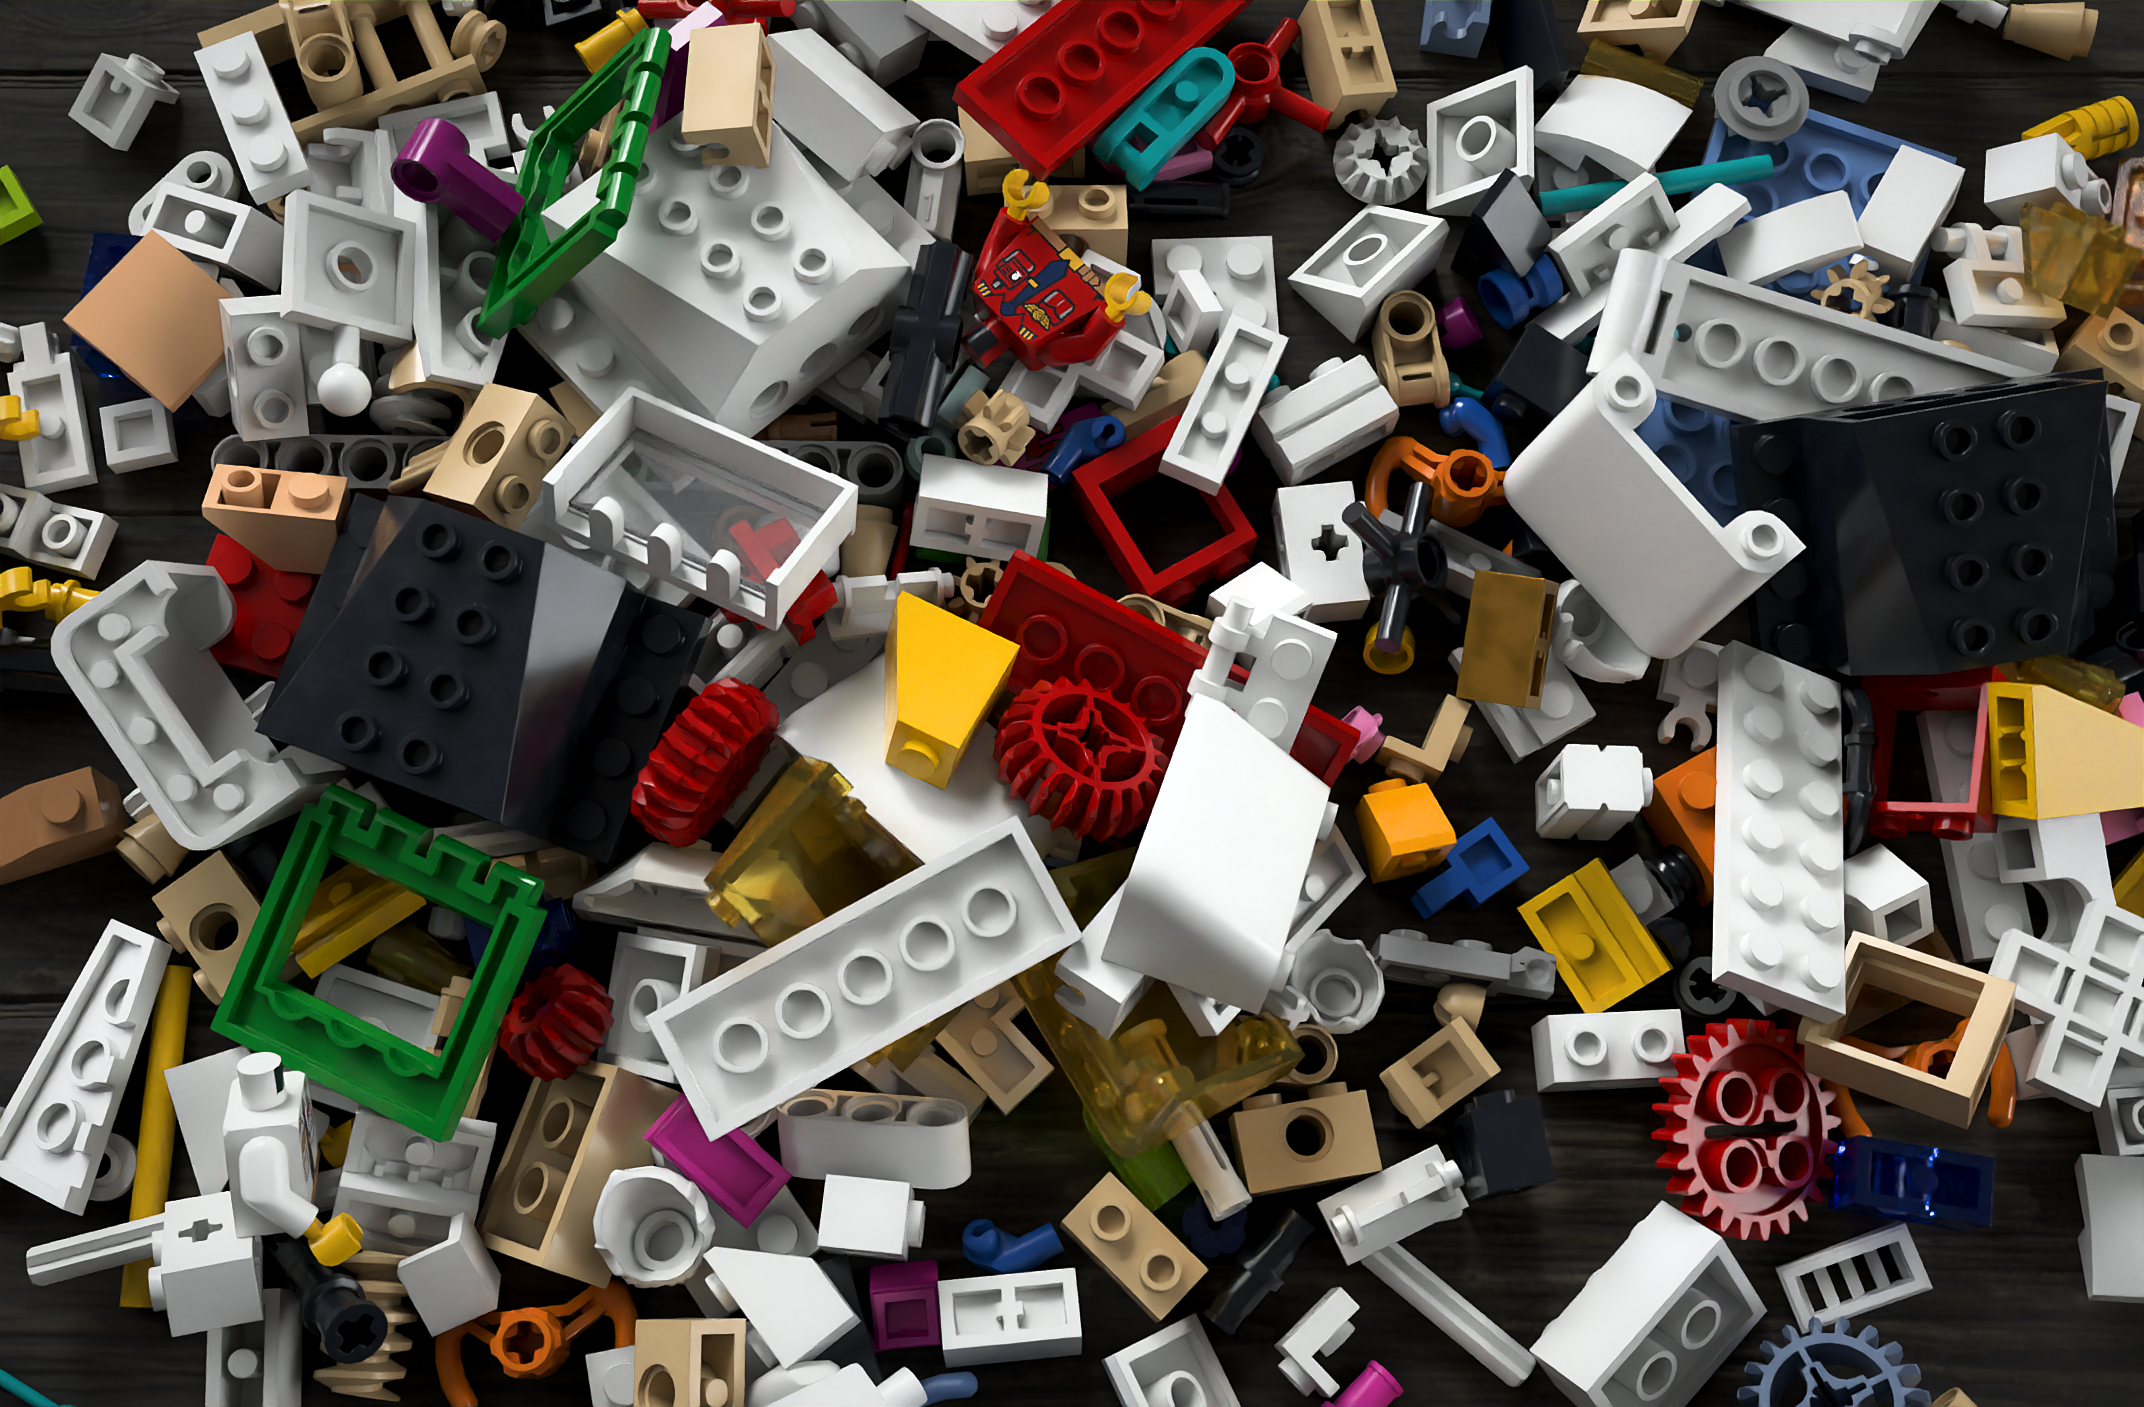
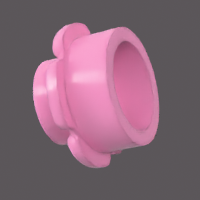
(1370, 736)

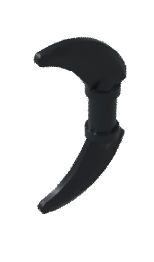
(1860, 766)

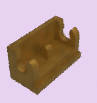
(1507, 639)

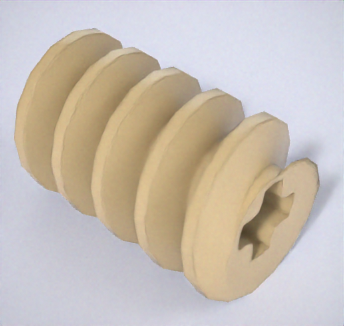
(381, 1284)

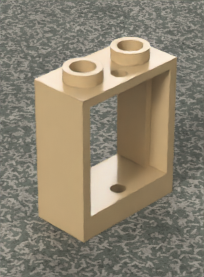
(1932, 981)

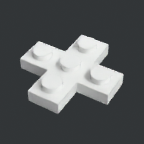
(1119, 373)
(2084, 997)

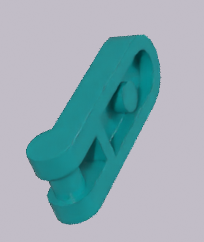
(1168, 114)

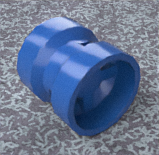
(1511, 298)

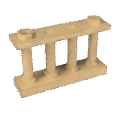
(442, 83)

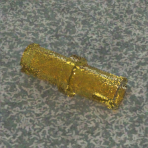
(1621, 64)

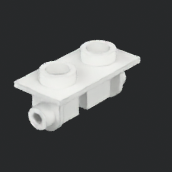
(869, 601)
(1393, 1204)

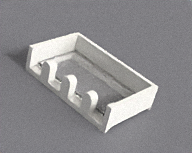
(699, 506)

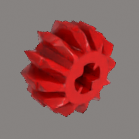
(556, 1023)

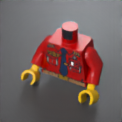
(1040, 293)

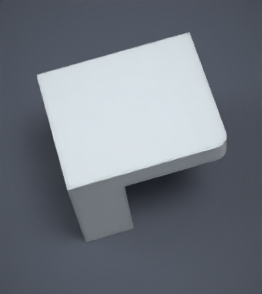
(452, 1278)

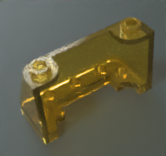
(806, 859)
(1155, 1068)

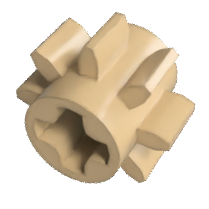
(1866, 286)
(994, 428)
(973, 583)

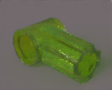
(1151, 1176)

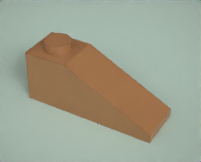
(59, 823)

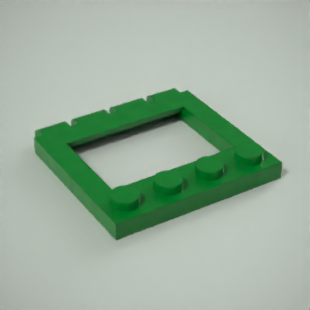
(526, 263)
(347, 1051)

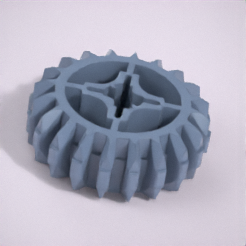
(1810, 1353)

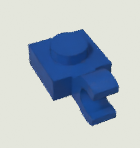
(1476, 867)

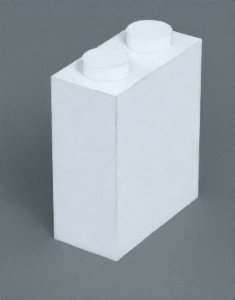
(837, 107)

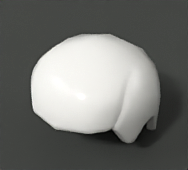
(1338, 982)

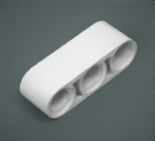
(875, 1137)

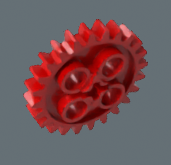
(1755, 1178)

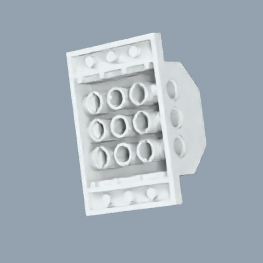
(728, 282)

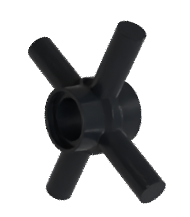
(1404, 566)

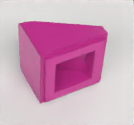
(905, 1305)

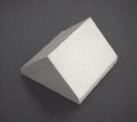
(1476, 138)
(1366, 263)
(643, 979)
(1171, 1370)

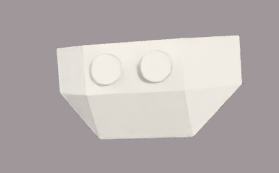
(660, 891)

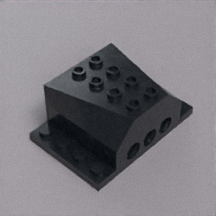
(1937, 526)
(485, 672)

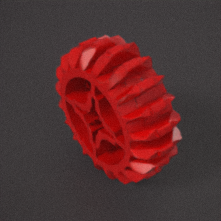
(1080, 759)
(704, 762)

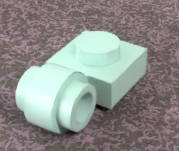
(941, 440)

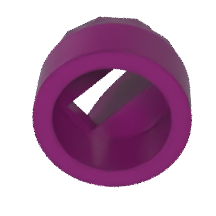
(1460, 324)

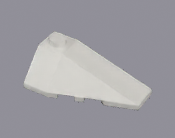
(450, 290)

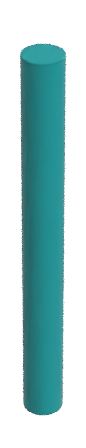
(1672, 182)

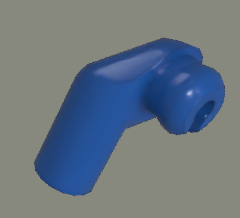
(1480, 424)
(1082, 444)
(1005, 1253)

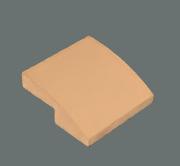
(155, 320)

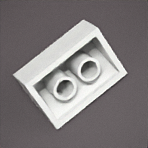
(1651, 1318)

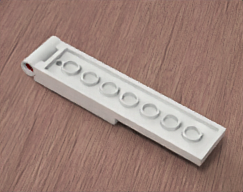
(1778, 356)

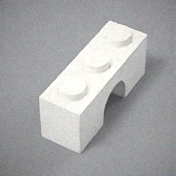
(2062, 861)
(1881, 901)

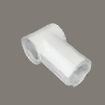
(932, 186)

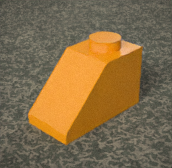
(1402, 830)

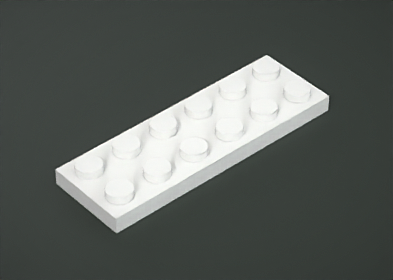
(1779, 835)
(863, 978)

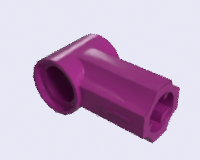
(439, 168)

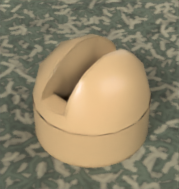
(1460, 1000)

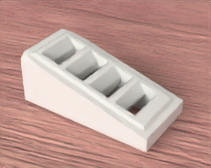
(1905, 1255)

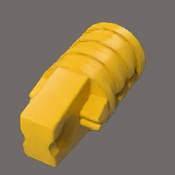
(2093, 128)

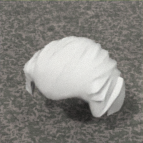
(1591, 640)
(652, 1226)

